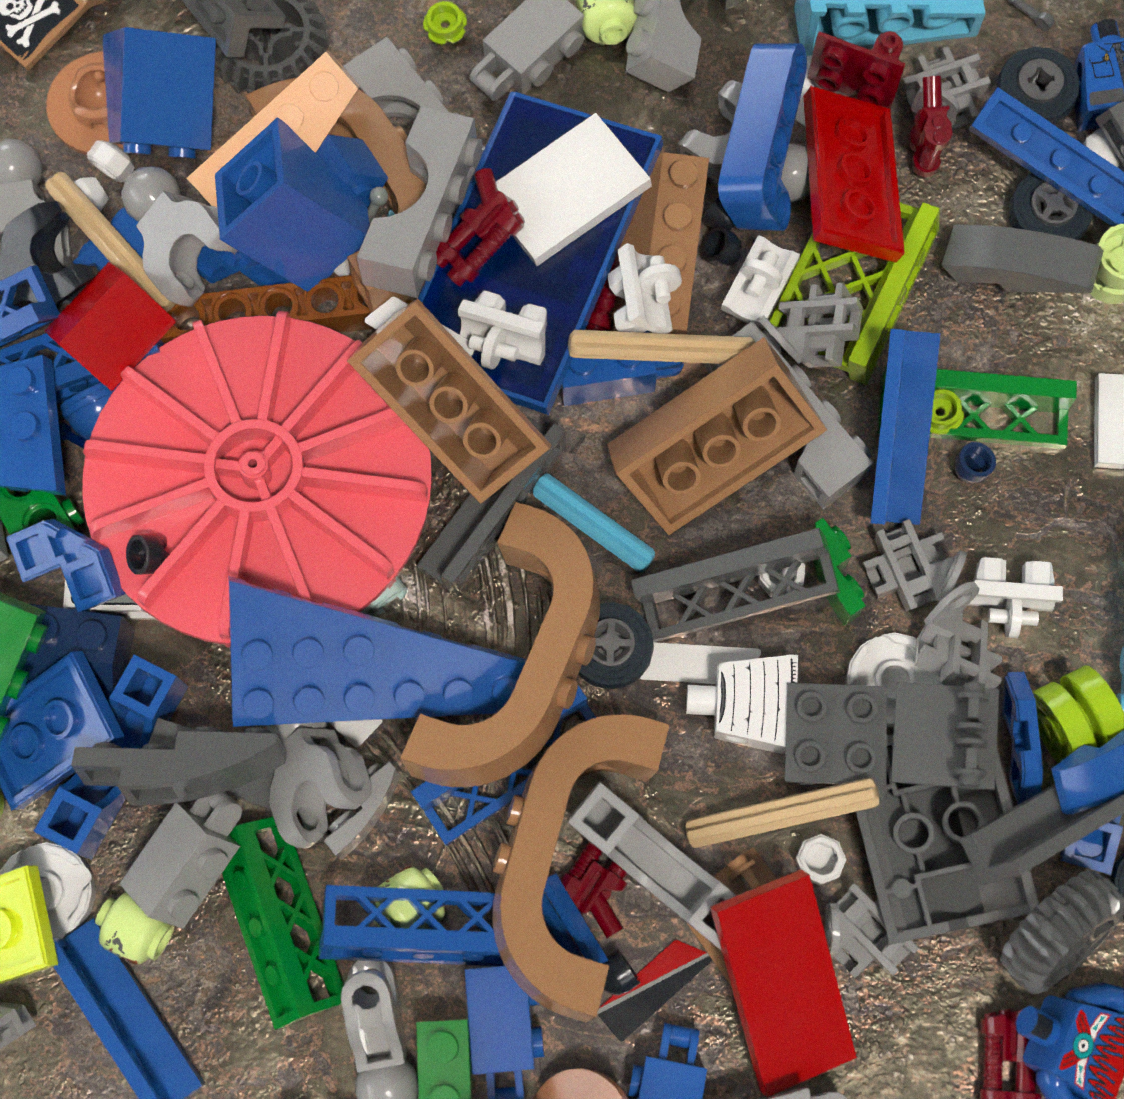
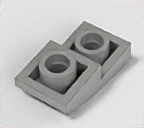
(352, 828)

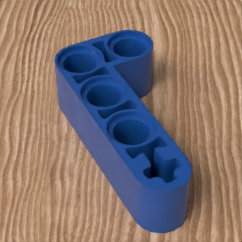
(760, 138)

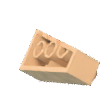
(306, 105)

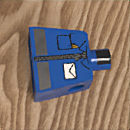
(1100, 74)

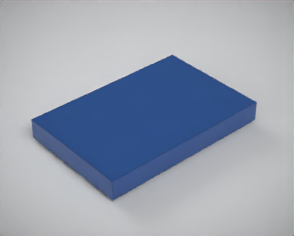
(47, 722)

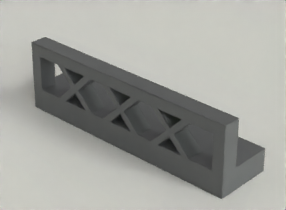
(231, 21)
(478, 526)
(732, 567)
(1031, 834)

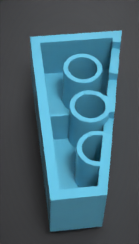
(865, 20)

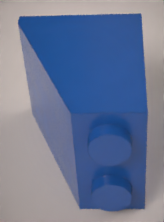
(159, 91)
(288, 208)

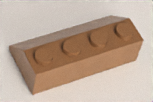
(669, 225)
(448, 401)
(715, 437)

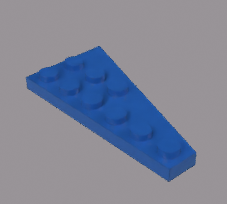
(30, 428)
(336, 664)

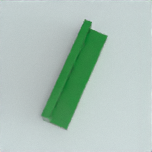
(1010, 395)
(260, 914)

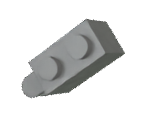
(528, 46)
(184, 859)

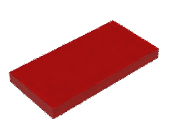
(852, 175)
(783, 982)

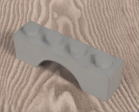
(662, 45)
(393, 83)
(403, 247)
(833, 459)
(650, 859)

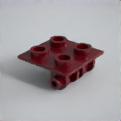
(859, 71)

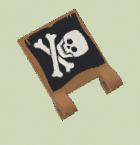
(34, 26)

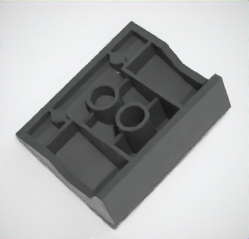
(921, 866)

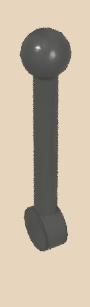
(1042, 20)

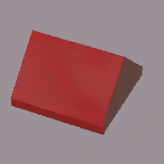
(110, 325)

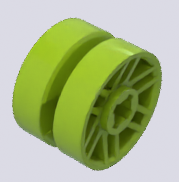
(1077, 712)

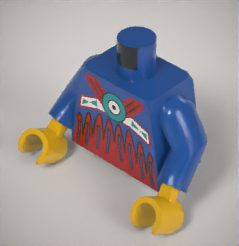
(1076, 1042)

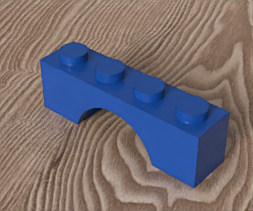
(84, 813)

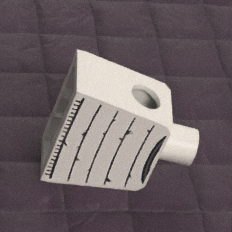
(748, 701)

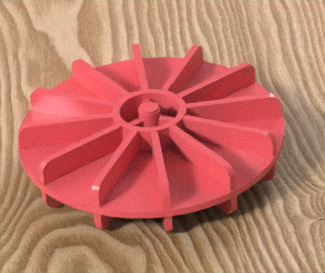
(257, 466)

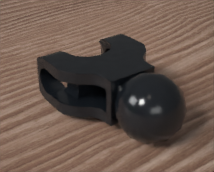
(31, 242)

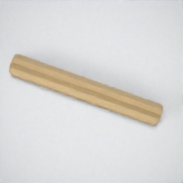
(103, 234)
(656, 346)
(783, 812)

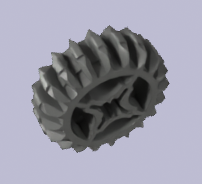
(289, 49)
(1063, 931)

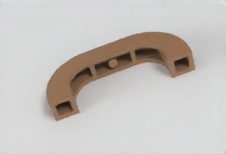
(368, 122)
(548, 684)
(530, 954)

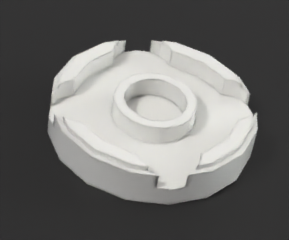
(886, 662)
(65, 883)

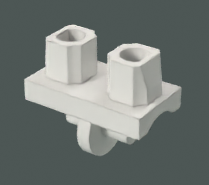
(760, 282)
(646, 287)
(503, 333)
(1034, 593)

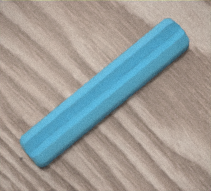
(594, 523)

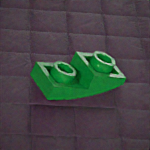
(848, 602)

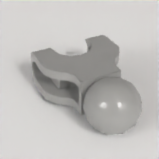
(695, 143)
(19, 190)
(172, 232)
(310, 778)
(377, 1033)

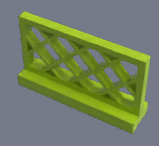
(888, 297)

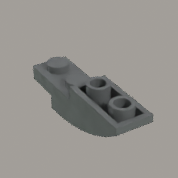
(198, 767)

